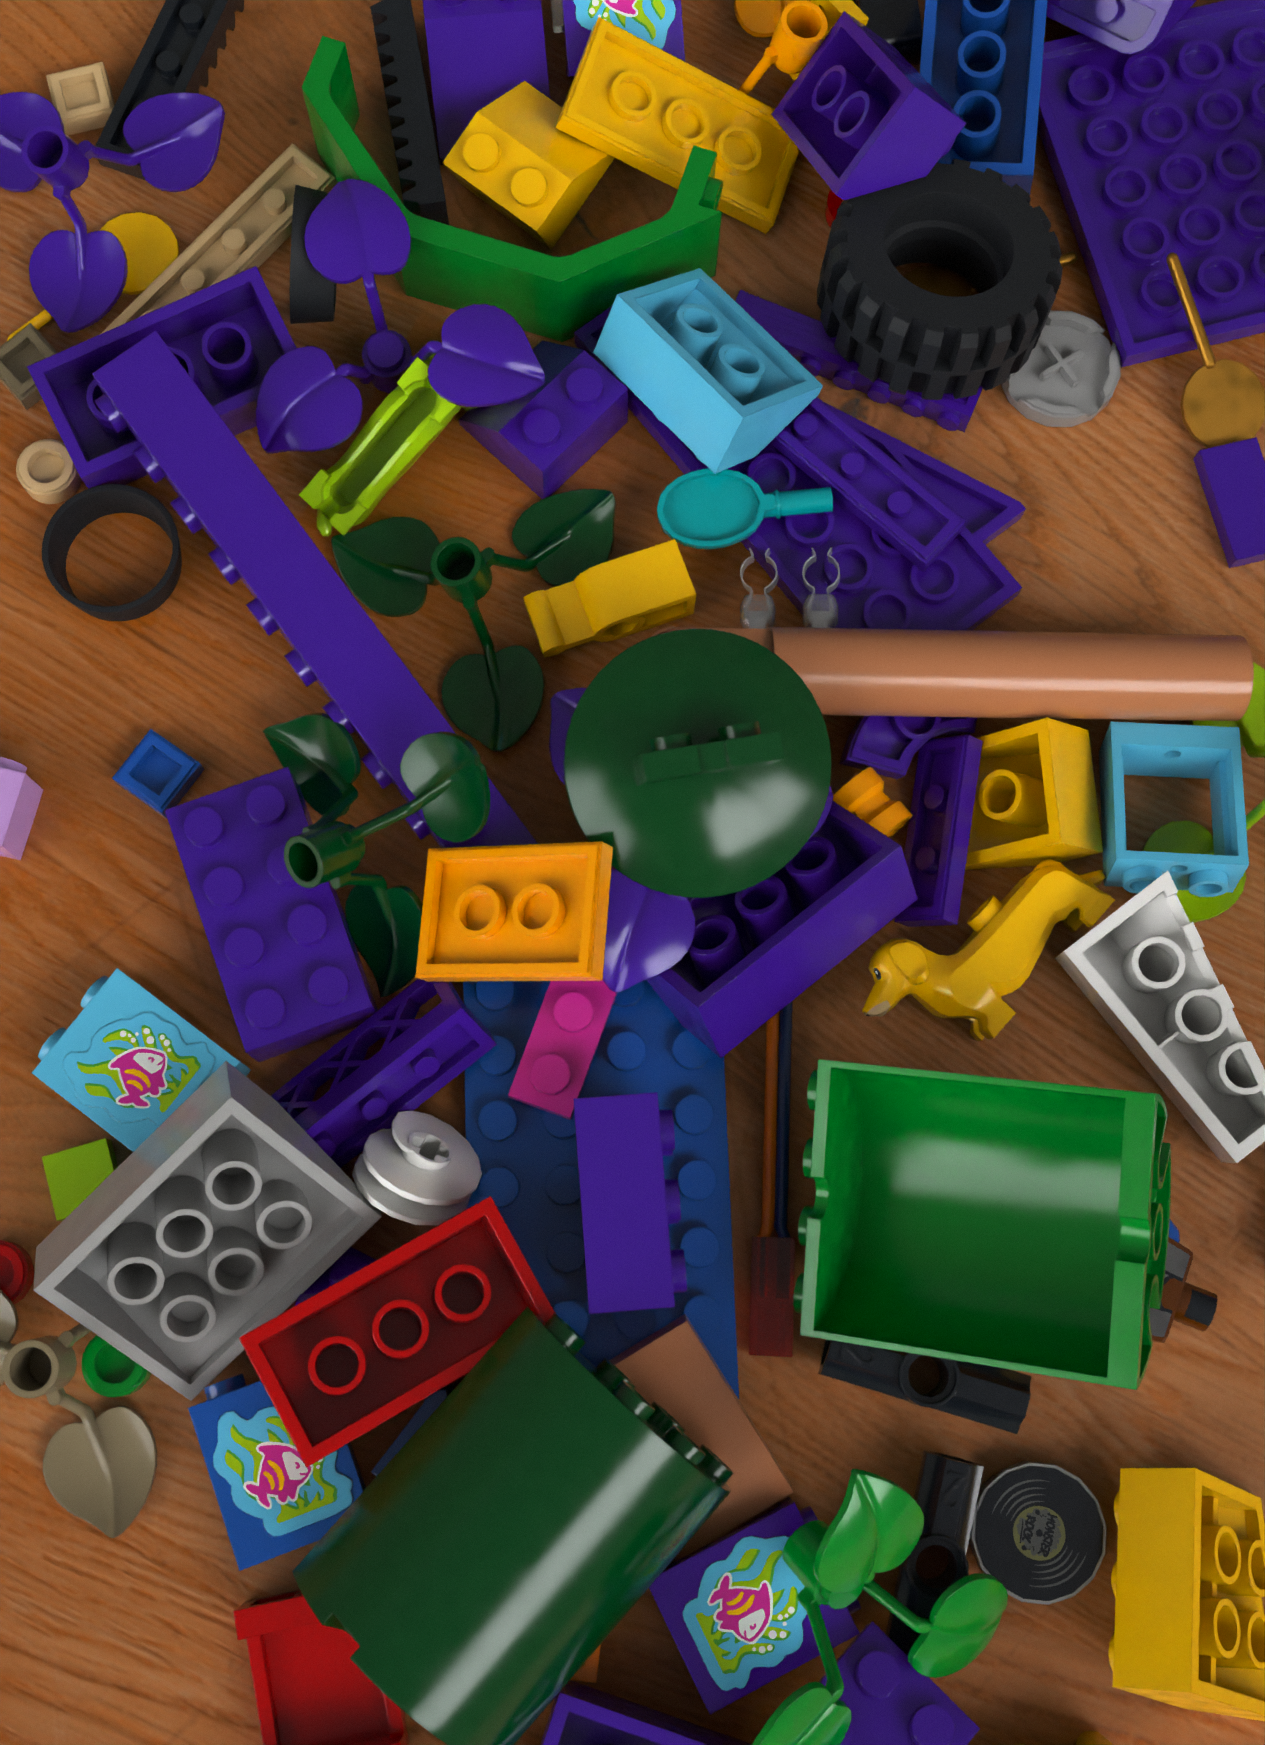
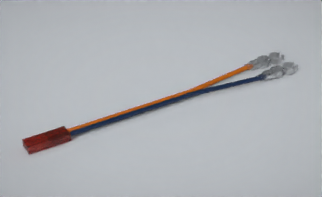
(774, 1257)

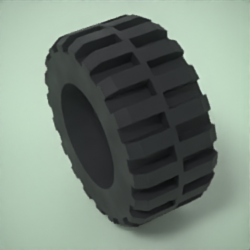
(926, 338)

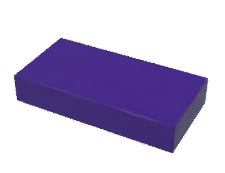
(1235, 494)

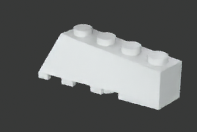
(1166, 1005)

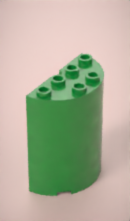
(985, 1219)

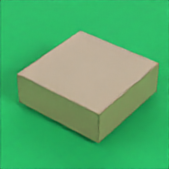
(82, 97)

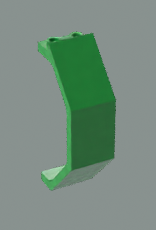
(538, 290)

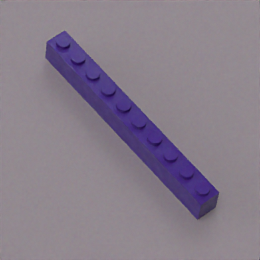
(282, 569)

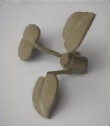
(91, 1466)

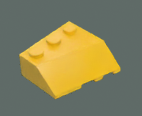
(1189, 1592)

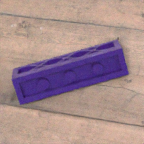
(406, 1072)

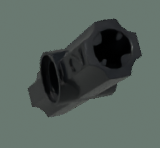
(964, 1389)
(948, 1498)

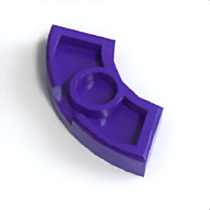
(892, 741)

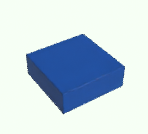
(158, 773)

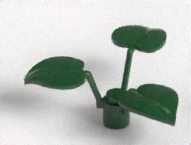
(395, 558)
(448, 787)

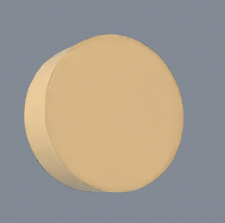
(48, 472)

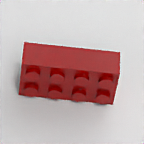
(393, 1330)

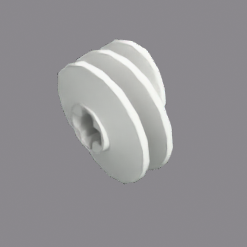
(418, 1170)

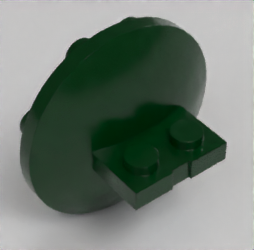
(698, 762)

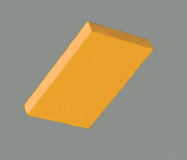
(515, 913)

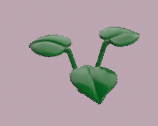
(838, 1561)

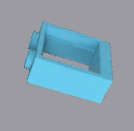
(1181, 753)

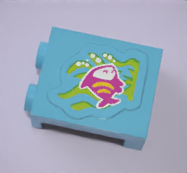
(128, 1059)

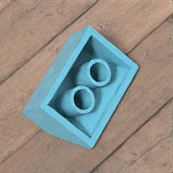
(704, 367)

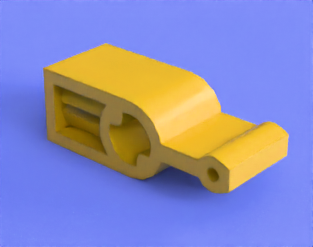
(613, 600)

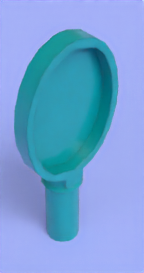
(728, 507)

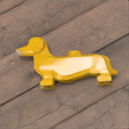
(995, 955)

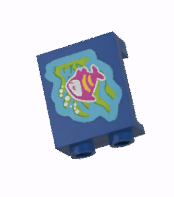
(260, 1479)

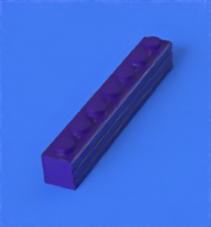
(816, 352)

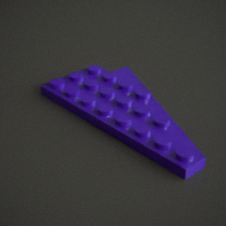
(876, 581)

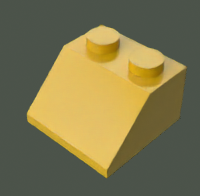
(525, 164)
(1034, 797)

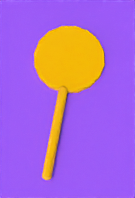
(148, 249)

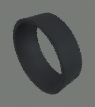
(310, 293)
(83, 510)

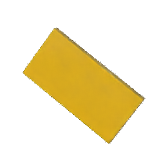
(656, 107)

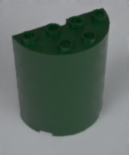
(510, 1535)

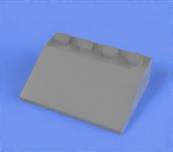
(203, 1233)

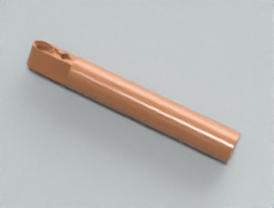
(1015, 672)

